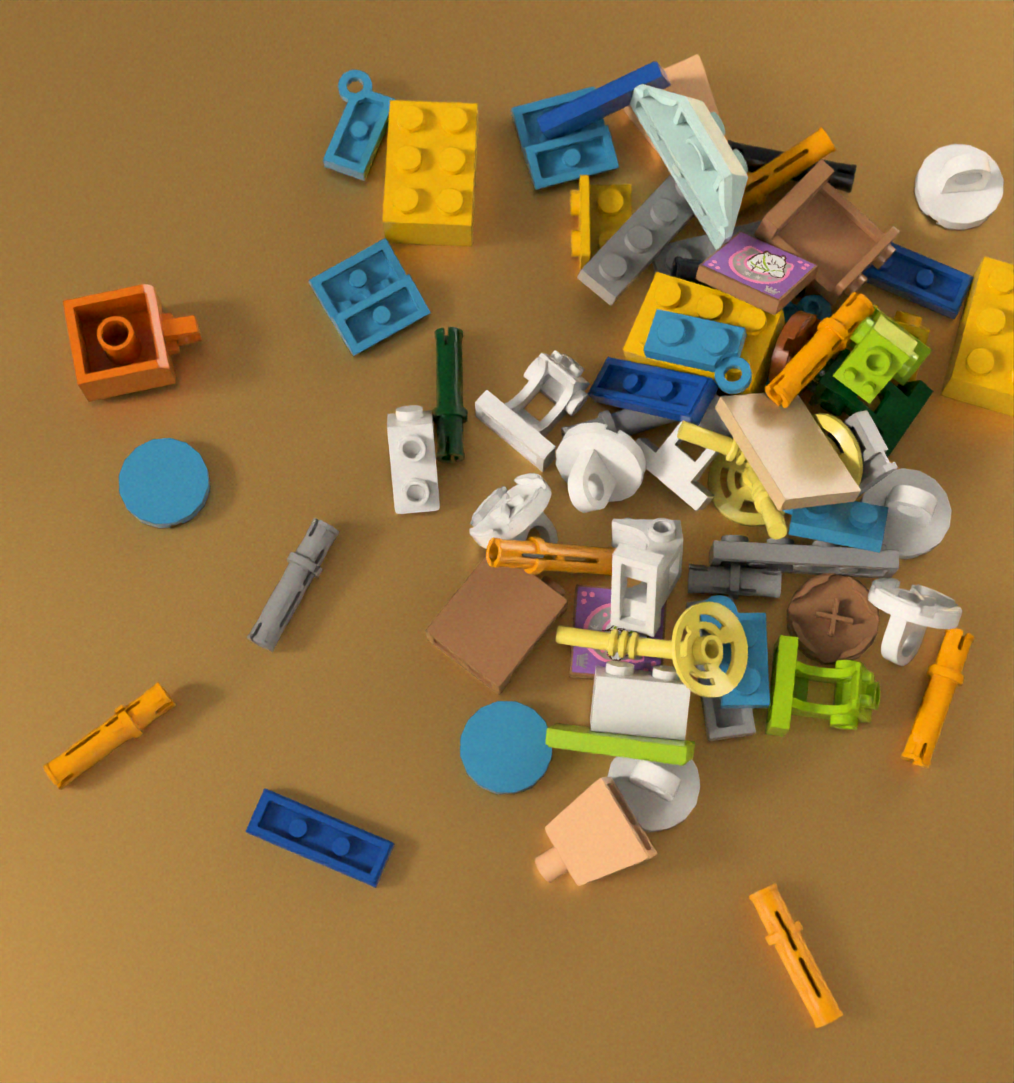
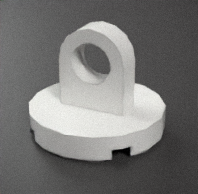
(959, 186)
(599, 465)
(916, 511)
(514, 512)
(910, 616)
(656, 791)

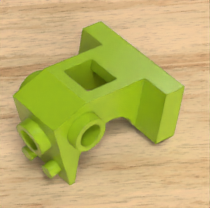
(878, 354)
(854, 691)

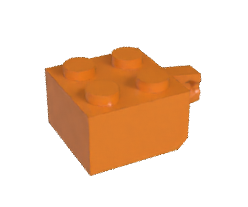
(125, 341)

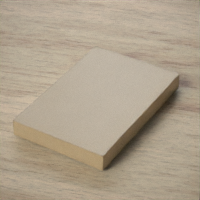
(787, 451)

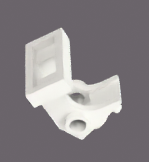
(556, 378)
(677, 468)
(649, 553)

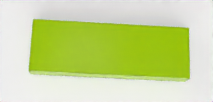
(620, 745)

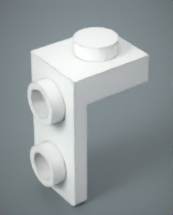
(413, 460)

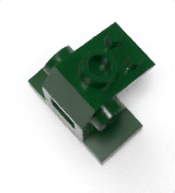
(892, 416)

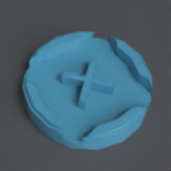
(164, 482)
(505, 747)

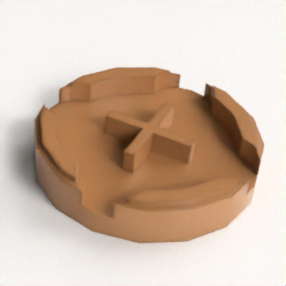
(832, 618)

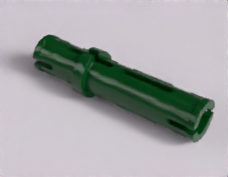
(449, 413)

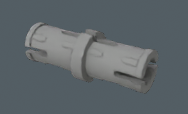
(734, 580)

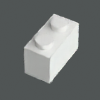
(639, 701)

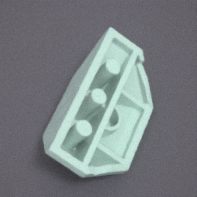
(696, 156)

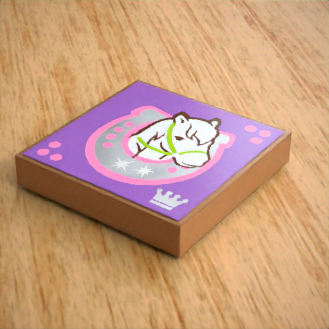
(756, 272)
(593, 612)

